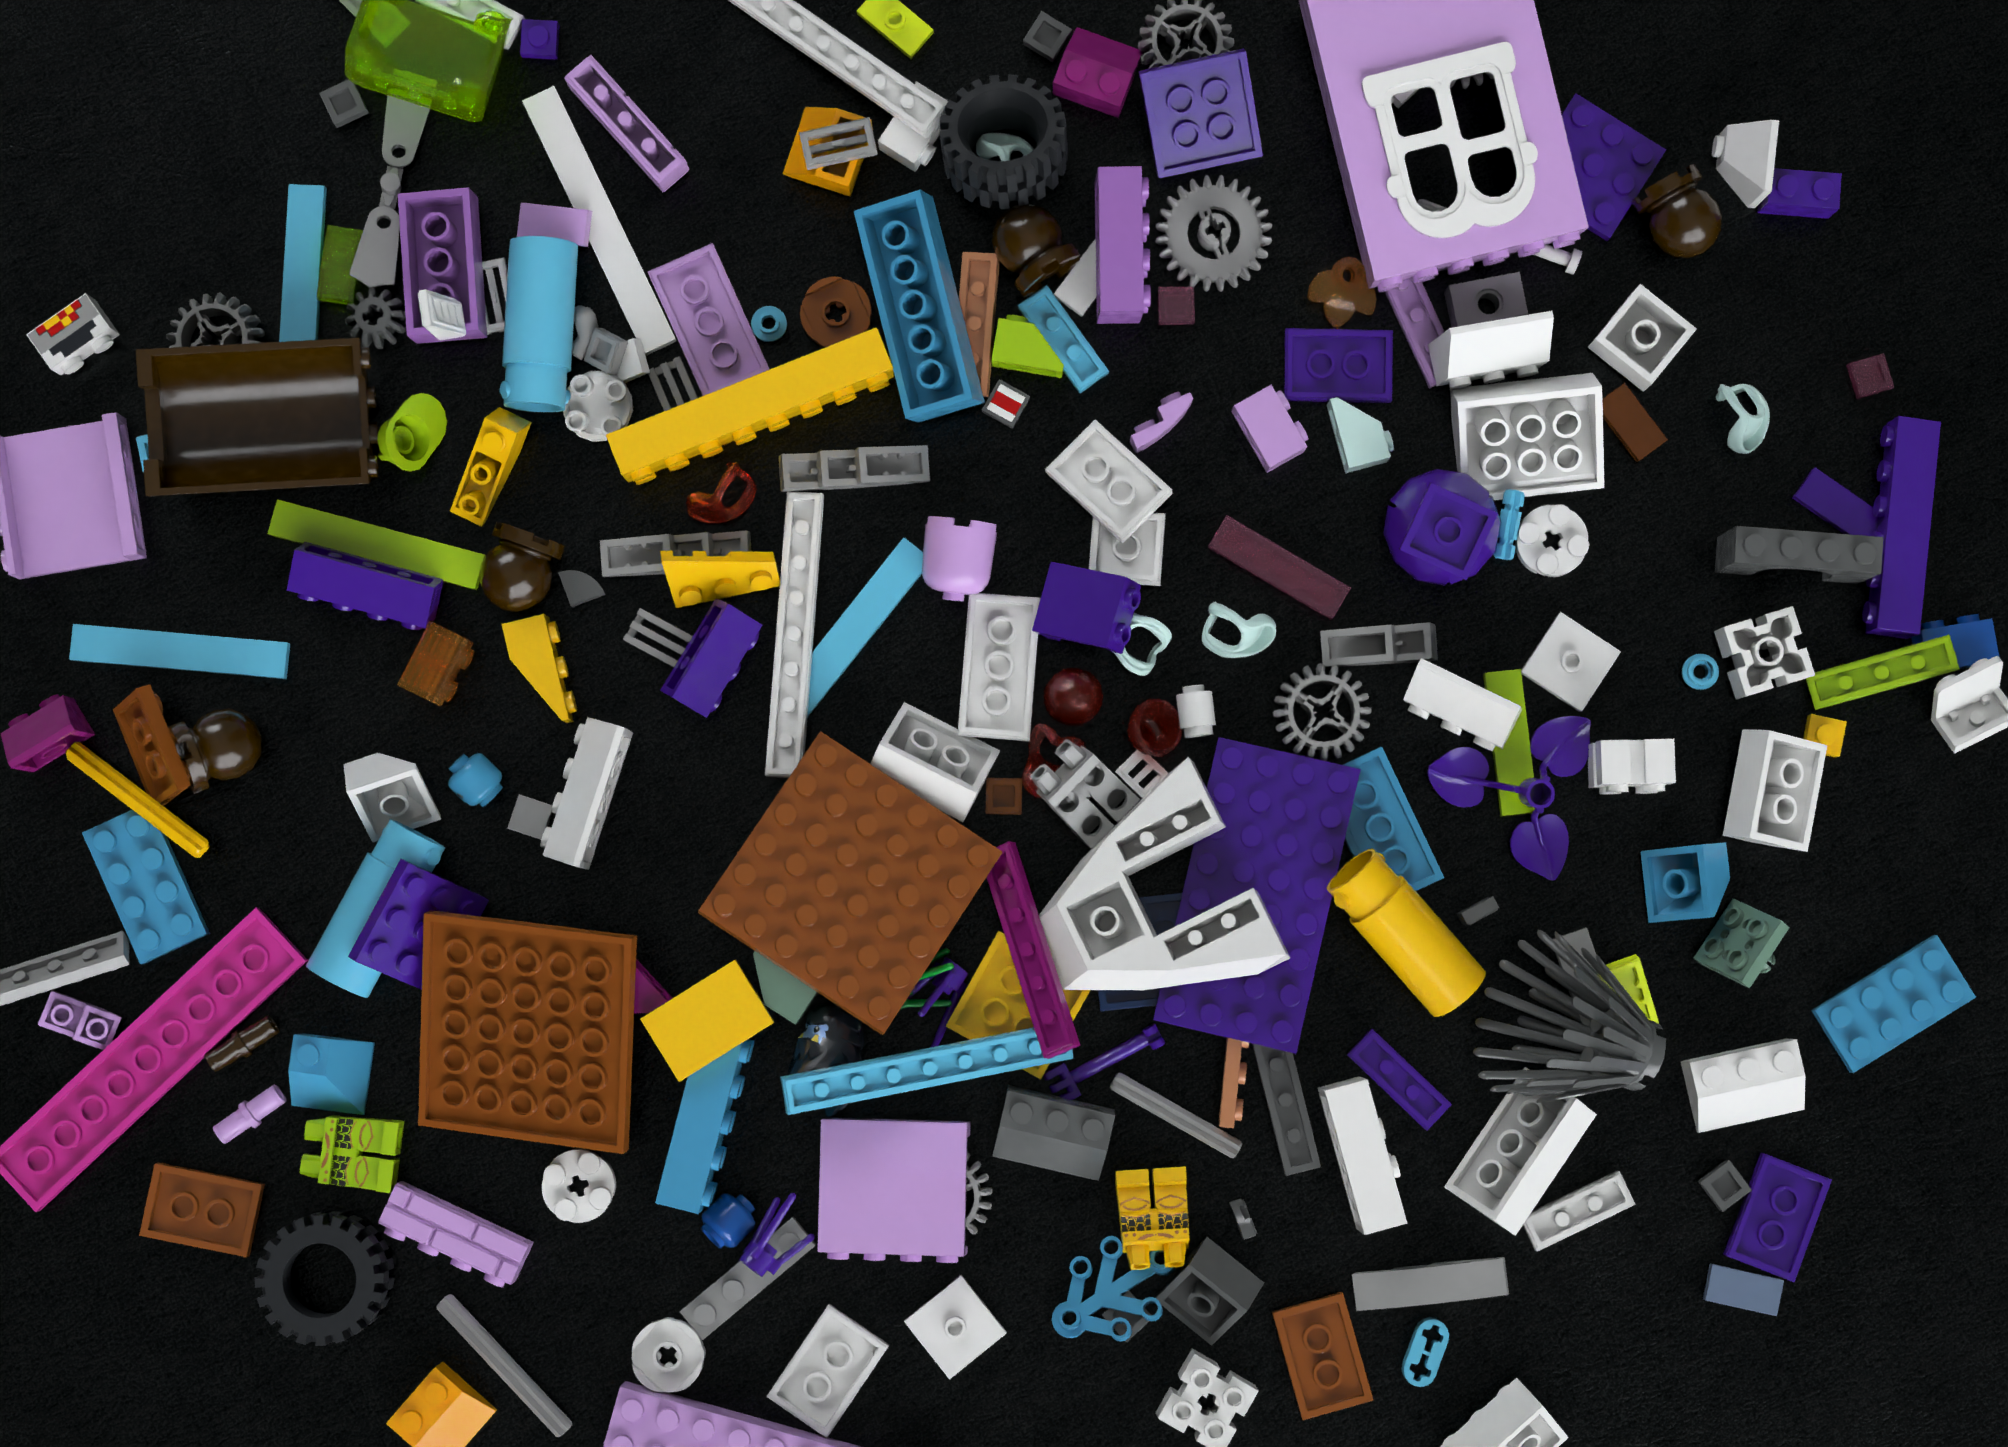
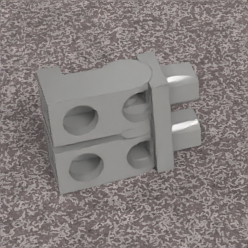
(1074, 784)

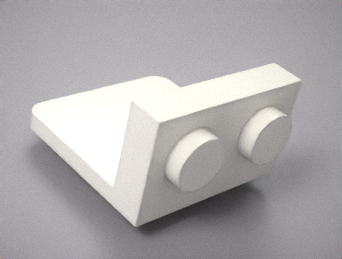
(1970, 704)

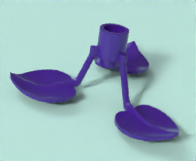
(1536, 844)

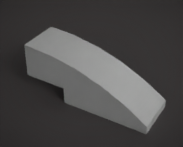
(1379, 645)

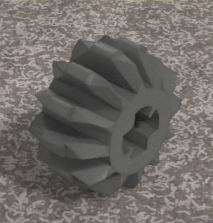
(385, 325)

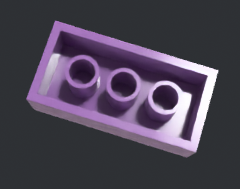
(1119, 245)
(442, 256)

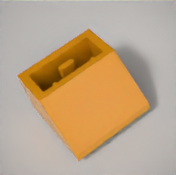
(836, 177)

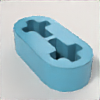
(1433, 1354)

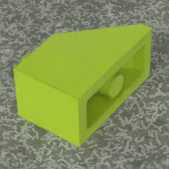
(1024, 349)

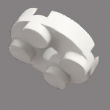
(1547, 561)
(588, 1167)
(647, 1356)

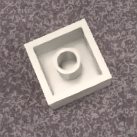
(1642, 337)

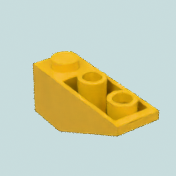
(490, 464)
(535, 655)

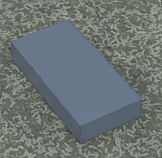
(1743, 1289)

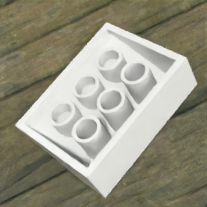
(1531, 434)

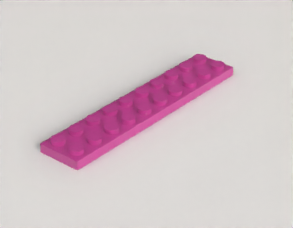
(148, 1059)

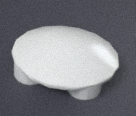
(597, 405)

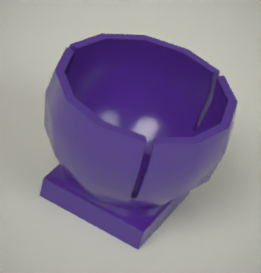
(1442, 527)

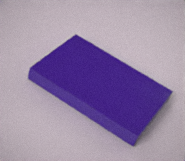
(1338, 364)
(1777, 1217)

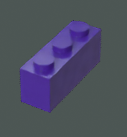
(712, 658)

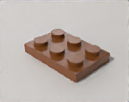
(152, 745)
(202, 1209)
(1322, 1356)

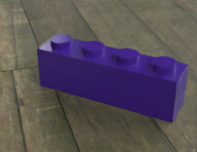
(364, 585)

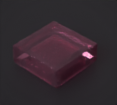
(1176, 305)
(1870, 376)

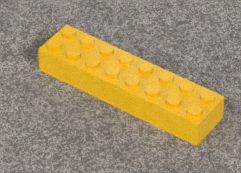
(751, 406)

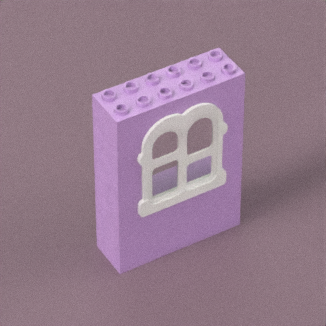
(1391, 47)

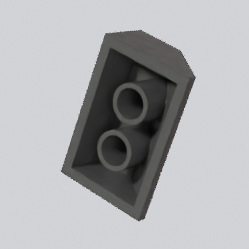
(1054, 1132)

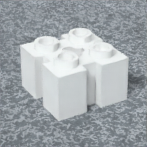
(1773, 632)
(1631, 763)
(1201, 1378)

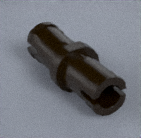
(242, 1043)

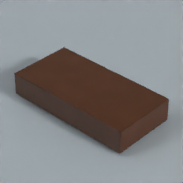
(1631, 423)

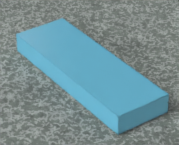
(1079, 359)

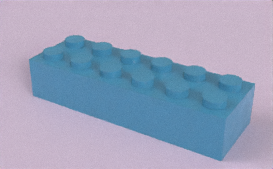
(919, 306)
(699, 1132)

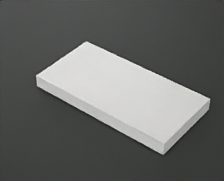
(998, 667)

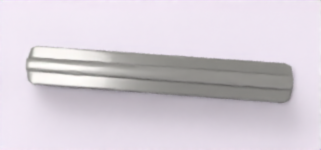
(1176, 1115)

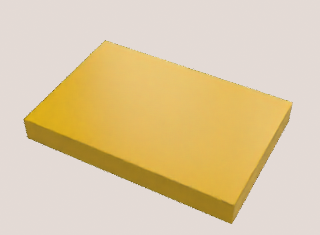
(707, 1020)

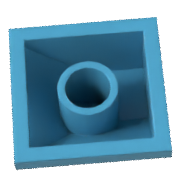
(1685, 881)
(330, 1073)

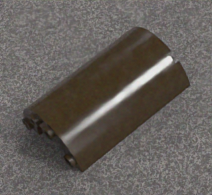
(258, 416)

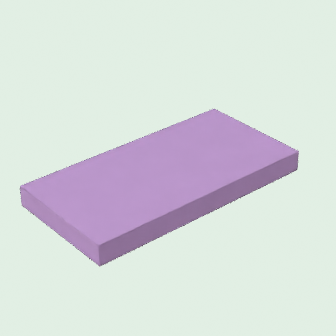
(708, 320)

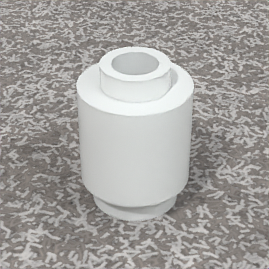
(1196, 711)

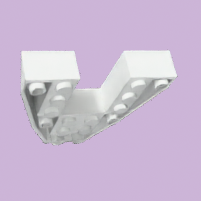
(1100, 926)

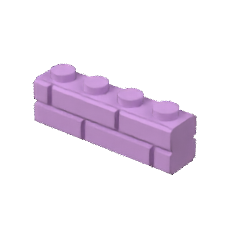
(626, 123)
(455, 1233)

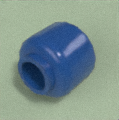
(728, 1220)

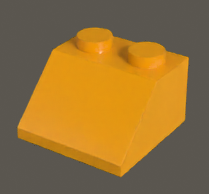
(441, 1411)

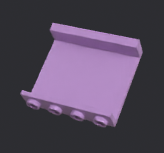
(69, 499)
(893, 1188)

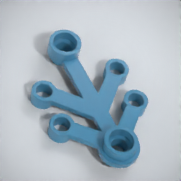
(1106, 1295)

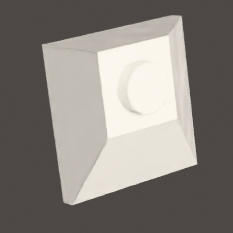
(1747, 158)
(387, 790)

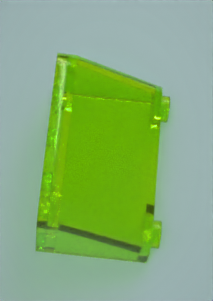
(427, 55)

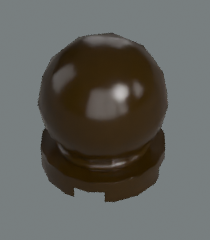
(1682, 216)
(1030, 244)
(518, 569)
(218, 746)

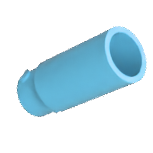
(539, 323)
(331, 954)

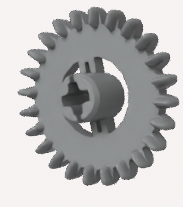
(1201, 201)

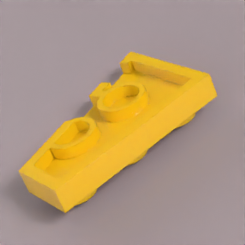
(706, 577)

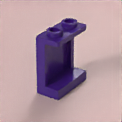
(1087, 607)

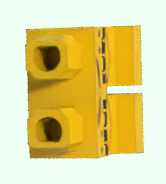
(1153, 1228)

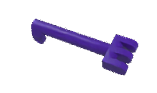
(1069, 1079)

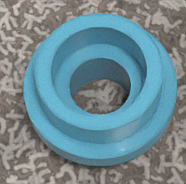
(774, 333)
(1711, 671)

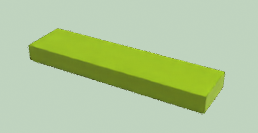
(1883, 672)
(1514, 761)

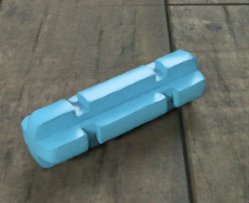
(1510, 523)

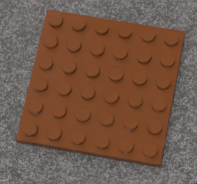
(850, 883)
(527, 1031)

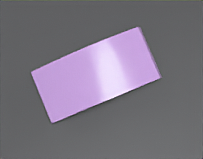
(1169, 414)
(79, 1020)

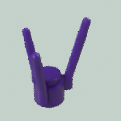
(945, 982)
(760, 1254)

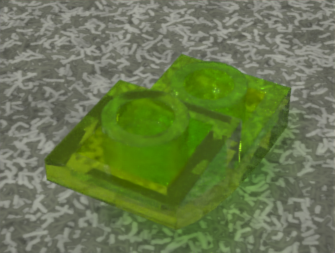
(337, 259)

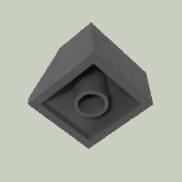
(1210, 1291)

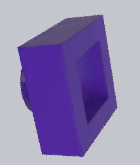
(539, 39)

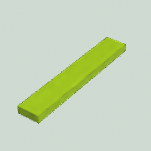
(376, 543)

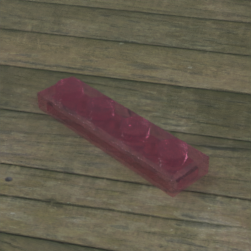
(1279, 567)

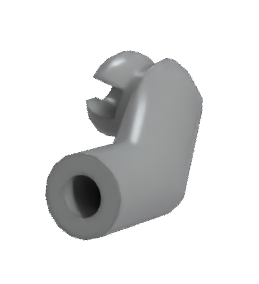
(585, 322)

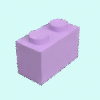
(1270, 427)

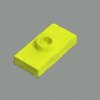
(896, 24)
(1632, 978)

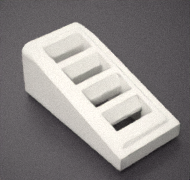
(441, 315)
(1151, 765)

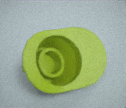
(412, 432)

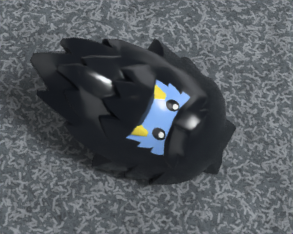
(828, 1040)

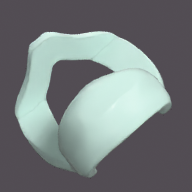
(1001, 145)
(1749, 429)
(1160, 631)
(1255, 633)

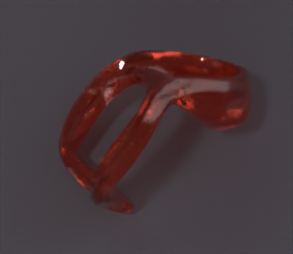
(709, 507)
(1035, 758)

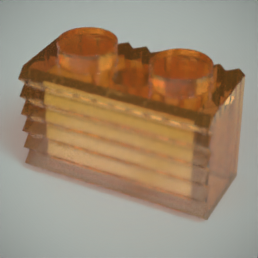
(436, 664)

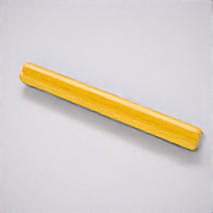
(137, 799)

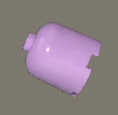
(957, 557)

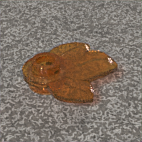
(1340, 296)

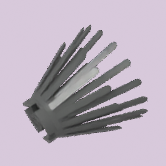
(1612, 1052)

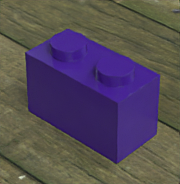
(1803, 194)

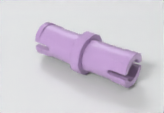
(249, 1114)

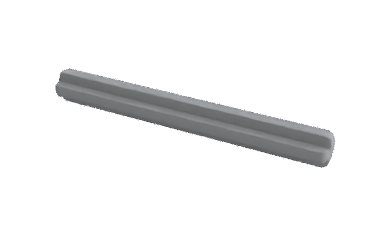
(504, 1365)

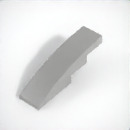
(854, 468)
(642, 554)
(1430, 1284)

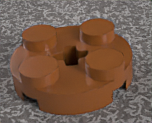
(843, 294)

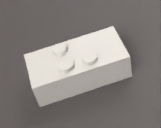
(1363, 1155)

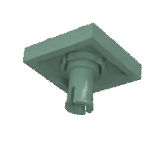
(1747, 947)

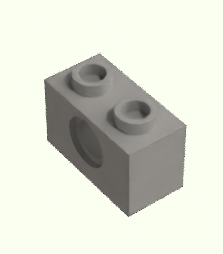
(1503, 291)

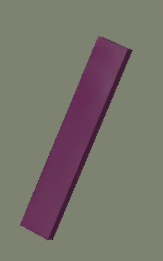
(1031, 954)

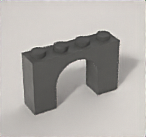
(1838, 556)

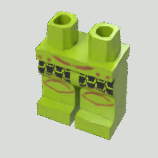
(343, 1148)

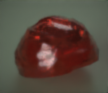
(1073, 696)
(1154, 727)

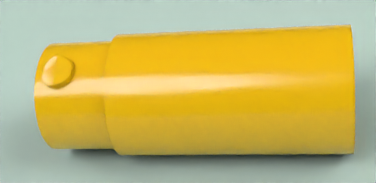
(1406, 933)

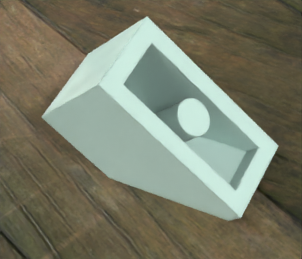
(1358, 436)

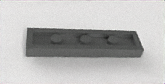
(1287, 1110)

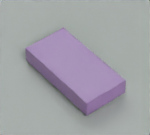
(555, 222)

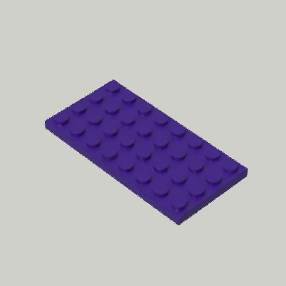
(1285, 841)

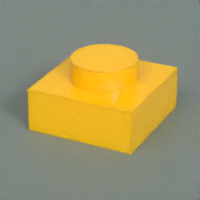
(1827, 732)

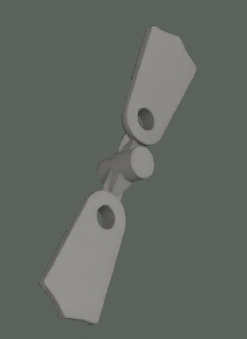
(378, 247)

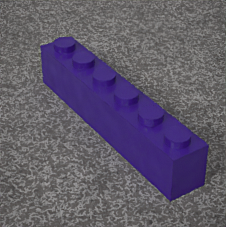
(1905, 524)

